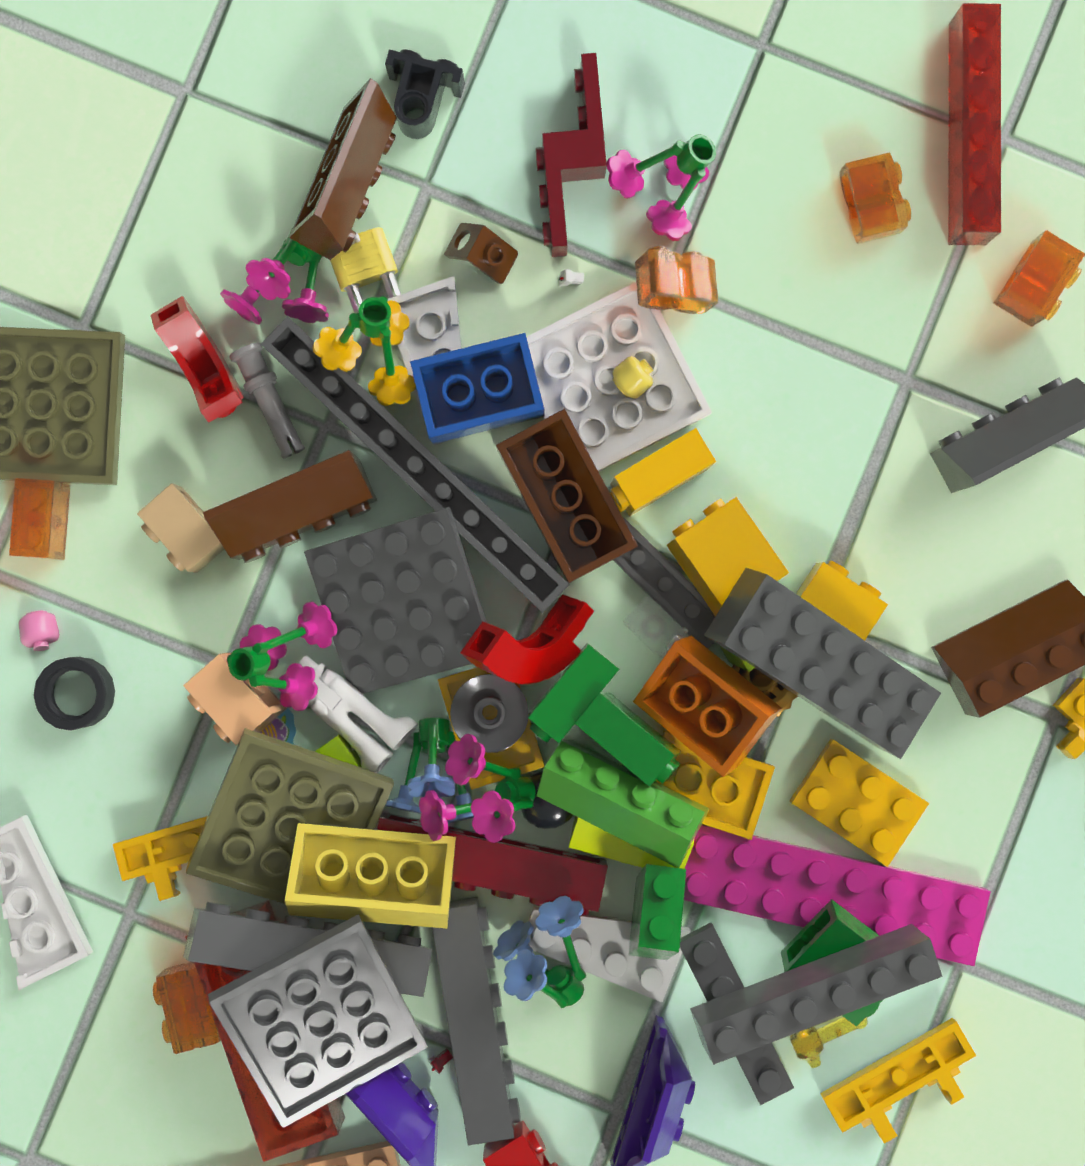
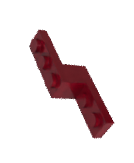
(572, 154)

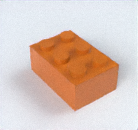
(706, 705)

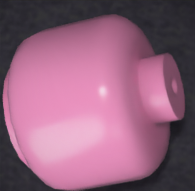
(38, 630)

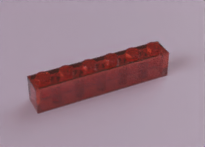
(974, 125)

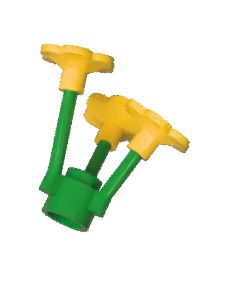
(385, 327)

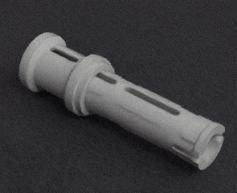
(261, 384)

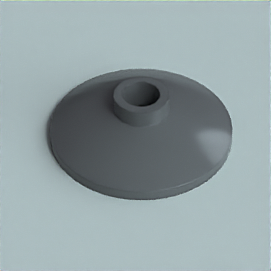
(490, 690)

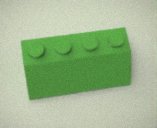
(620, 802)

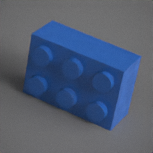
(477, 388)

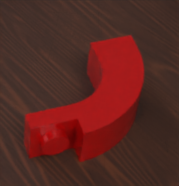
(198, 358)
(536, 656)

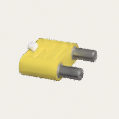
(365, 263)

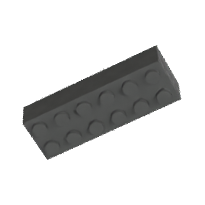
(822, 662)

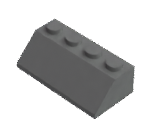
(1013, 436)

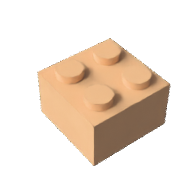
(231, 701)

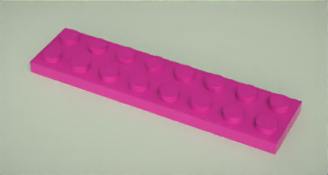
(796, 882)

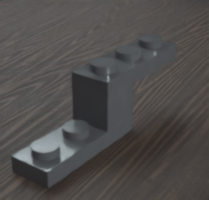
(717, 978)

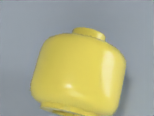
(633, 377)

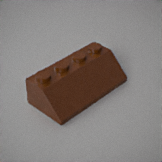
(346, 173)
(566, 496)
(292, 507)
(1016, 650)

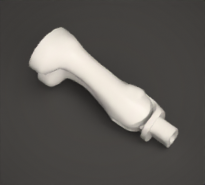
(339, 697)

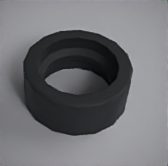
(45, 698)

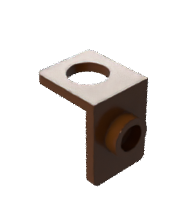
(483, 250)

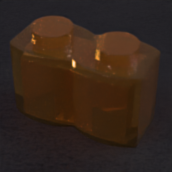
(874, 197)
(676, 281)

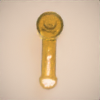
(809, 1042)

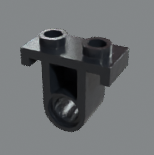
(421, 88)

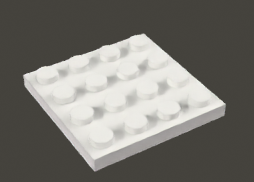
(576, 368)

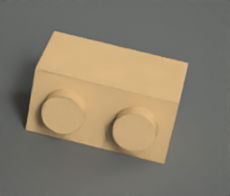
(182, 529)

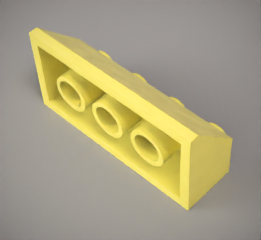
(370, 874)

